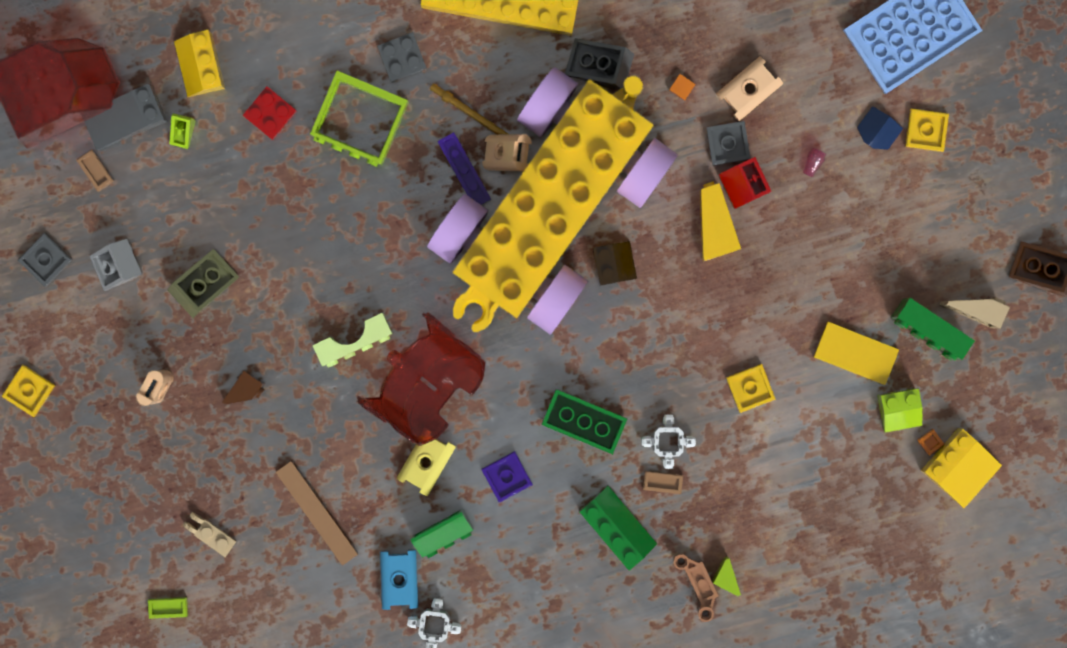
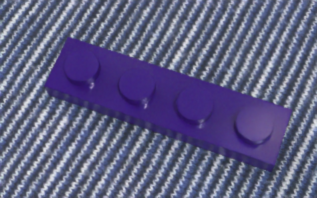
(463, 169)

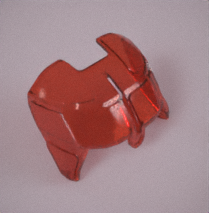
(410, 403)

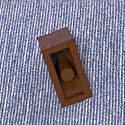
(245, 389)

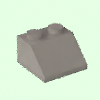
(115, 264)

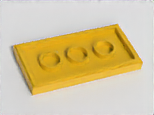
(856, 353)

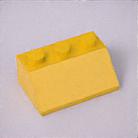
(199, 63)

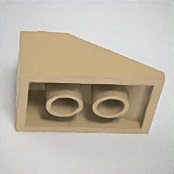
(987, 312)

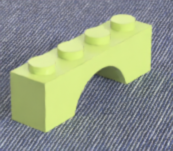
(375, 330)

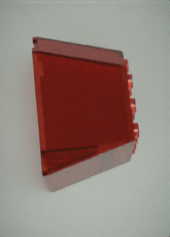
(55, 87)

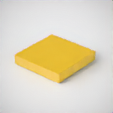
(927, 130)
(750, 388)
(28, 390)

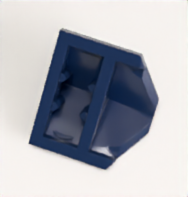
(878, 129)

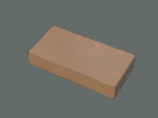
(95, 170)
(663, 482)

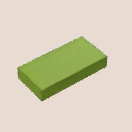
(167, 607)

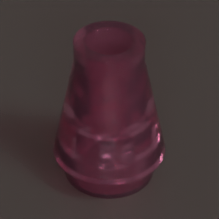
(814, 161)

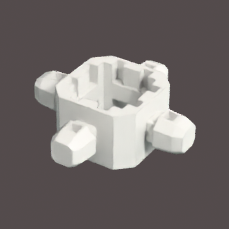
(668, 421)
(437, 605)

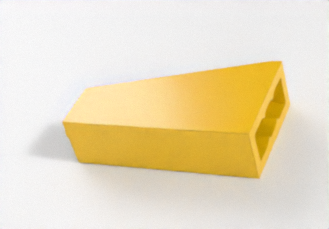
(717, 228)

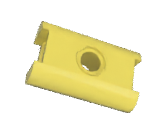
(424, 477)

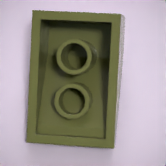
(202, 283)

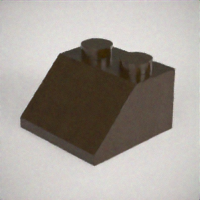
(614, 263)

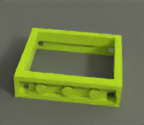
(368, 88)

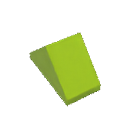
(181, 130)
(726, 578)

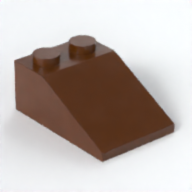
(1041, 268)

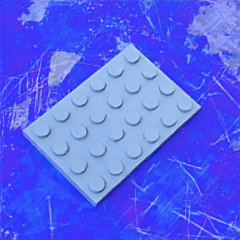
(909, 36)

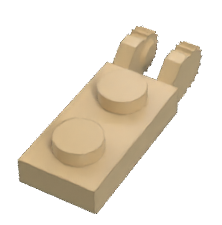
(211, 535)

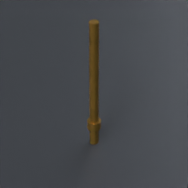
(448, 97)

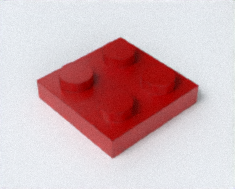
(269, 113)

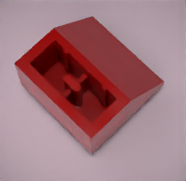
(744, 182)

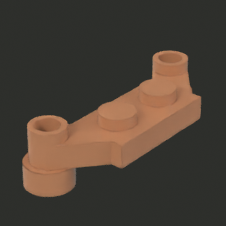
(701, 583)

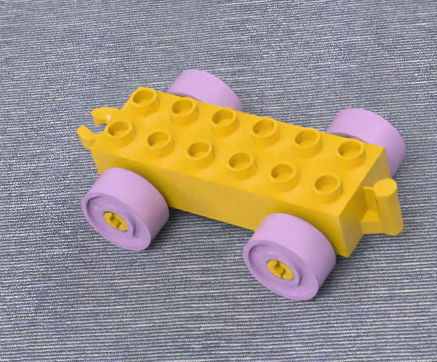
(551, 200)

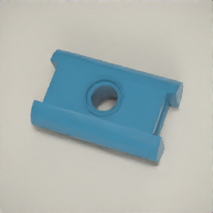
(398, 564)

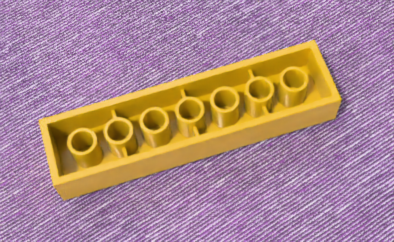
(542, 15)

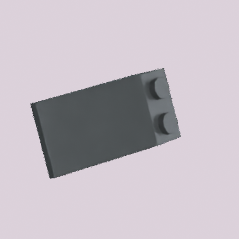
(128, 116)

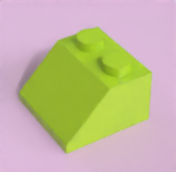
(900, 409)

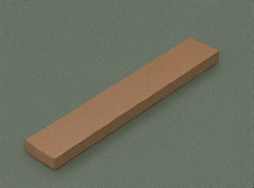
(317, 513)

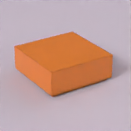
(682, 87)
(930, 442)

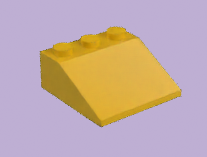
(961, 467)

